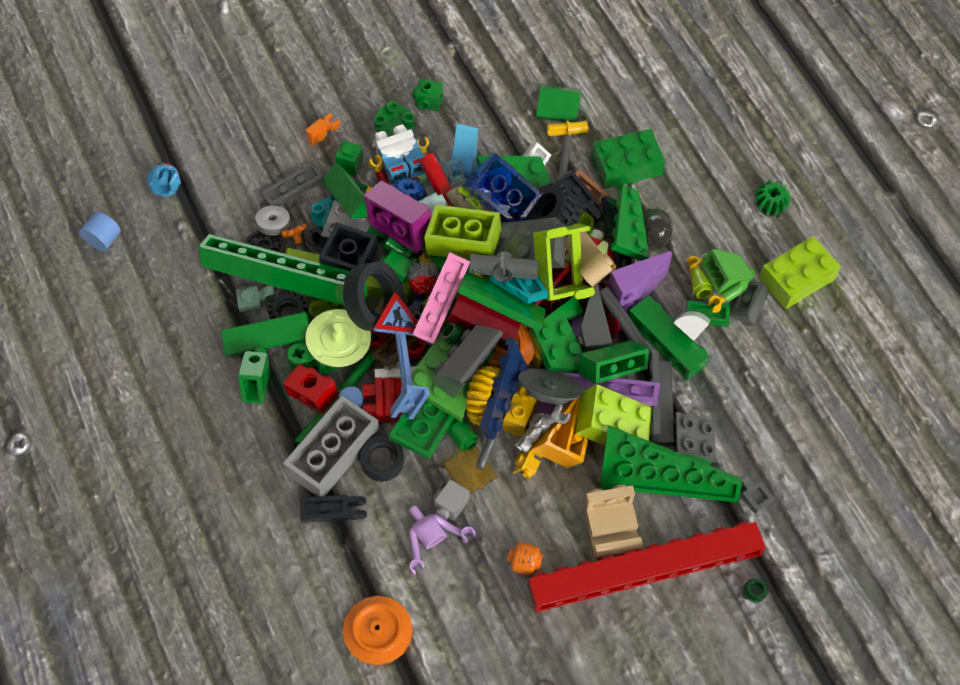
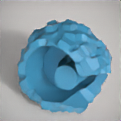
(163, 179)

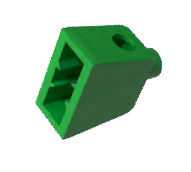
(254, 367)

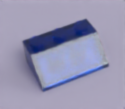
(502, 189)

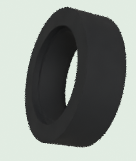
(354, 292)

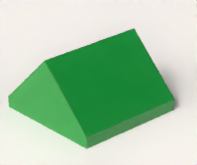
(558, 103)

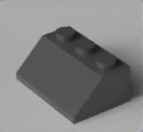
(465, 359)

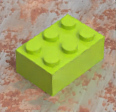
(462, 232)
(799, 272)
(605, 407)

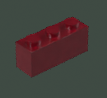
(471, 313)

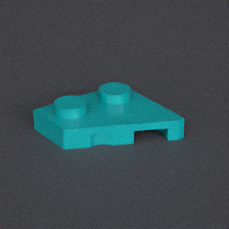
(525, 289)

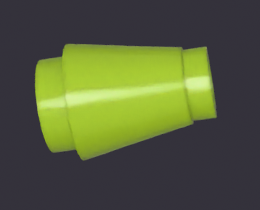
(701, 285)

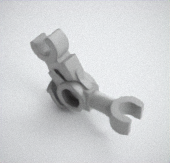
(540, 424)

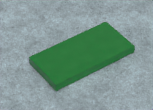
(501, 301)

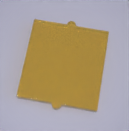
(465, 473)

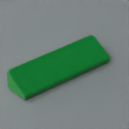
(345, 191)
(265, 334)

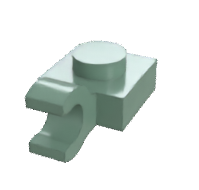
(251, 298)

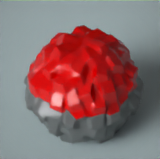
(423, 277)

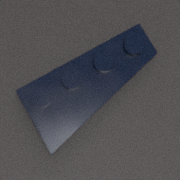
(503, 389)

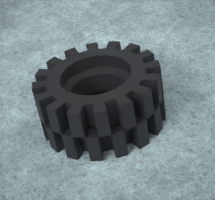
(284, 301)

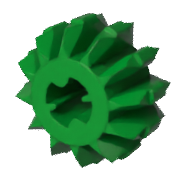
(772, 198)

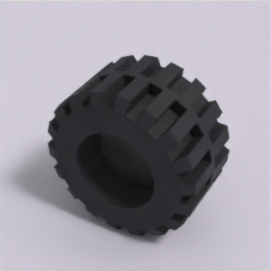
(558, 203)

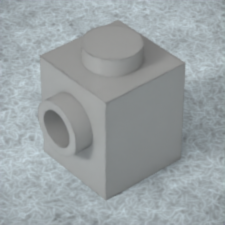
(451, 500)

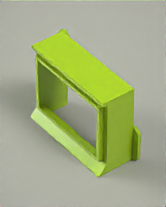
(544, 271)

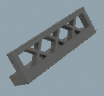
(662, 415)

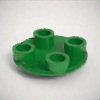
(391, 116)

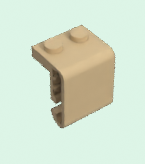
(612, 521)

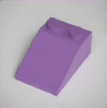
(638, 280)

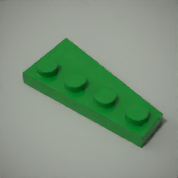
(630, 227)

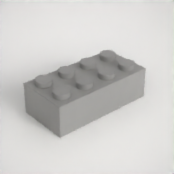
(331, 447)

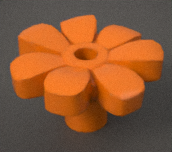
(295, 233)

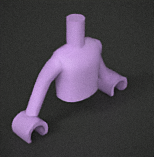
(430, 533)

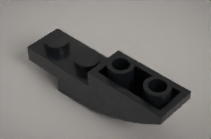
(609, 212)

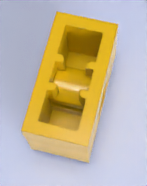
(520, 412)

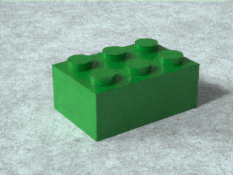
(627, 158)

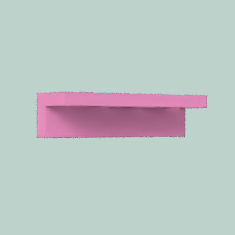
(441, 298)

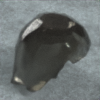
(657, 227)

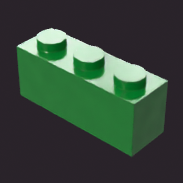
(613, 361)

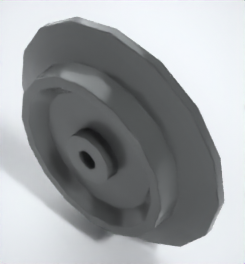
(550, 386)

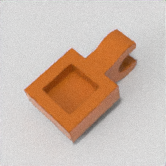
(318, 130)

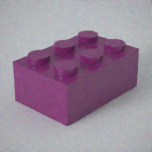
(397, 215)

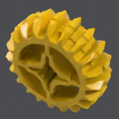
(480, 391)

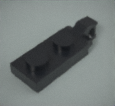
(586, 198)

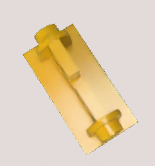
(527, 463)

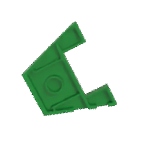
(529, 167)
(557, 340)

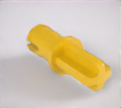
(567, 128)

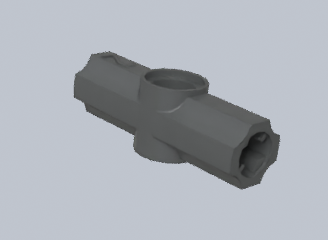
(503, 266)

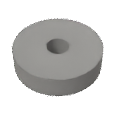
(265, 222)

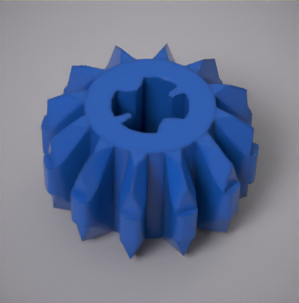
(411, 187)

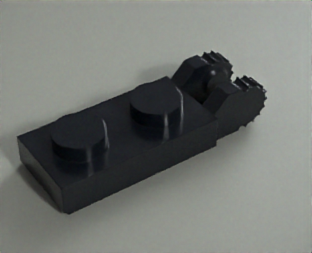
(331, 508)

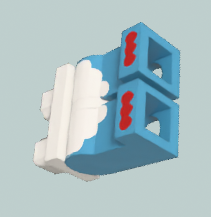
(399, 153)

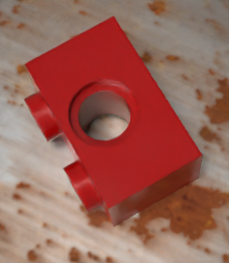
(311, 388)

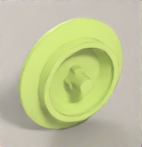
(336, 339)

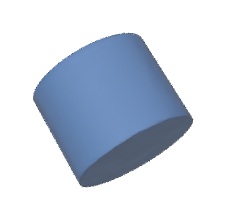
(100, 231)

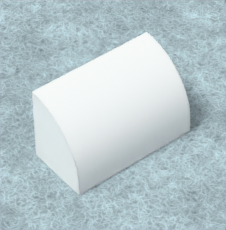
(692, 323)

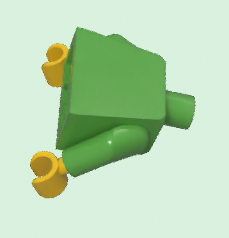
(726, 272)

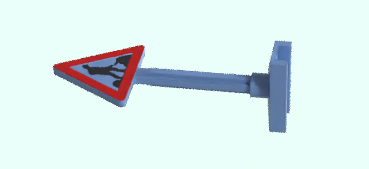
(401, 322)

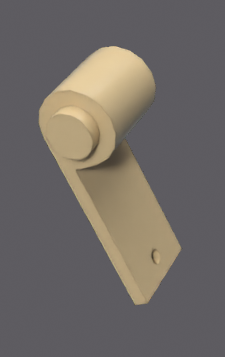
(594, 263)

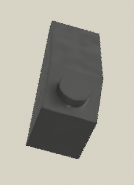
(594, 329)

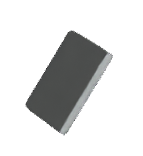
(749, 303)

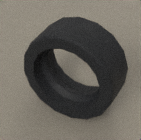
(384, 474)

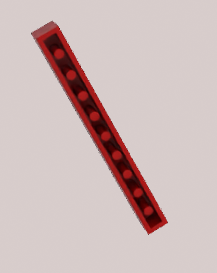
(645, 566)

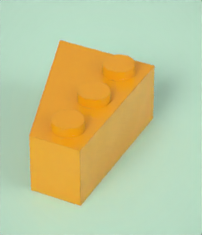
(560, 441)

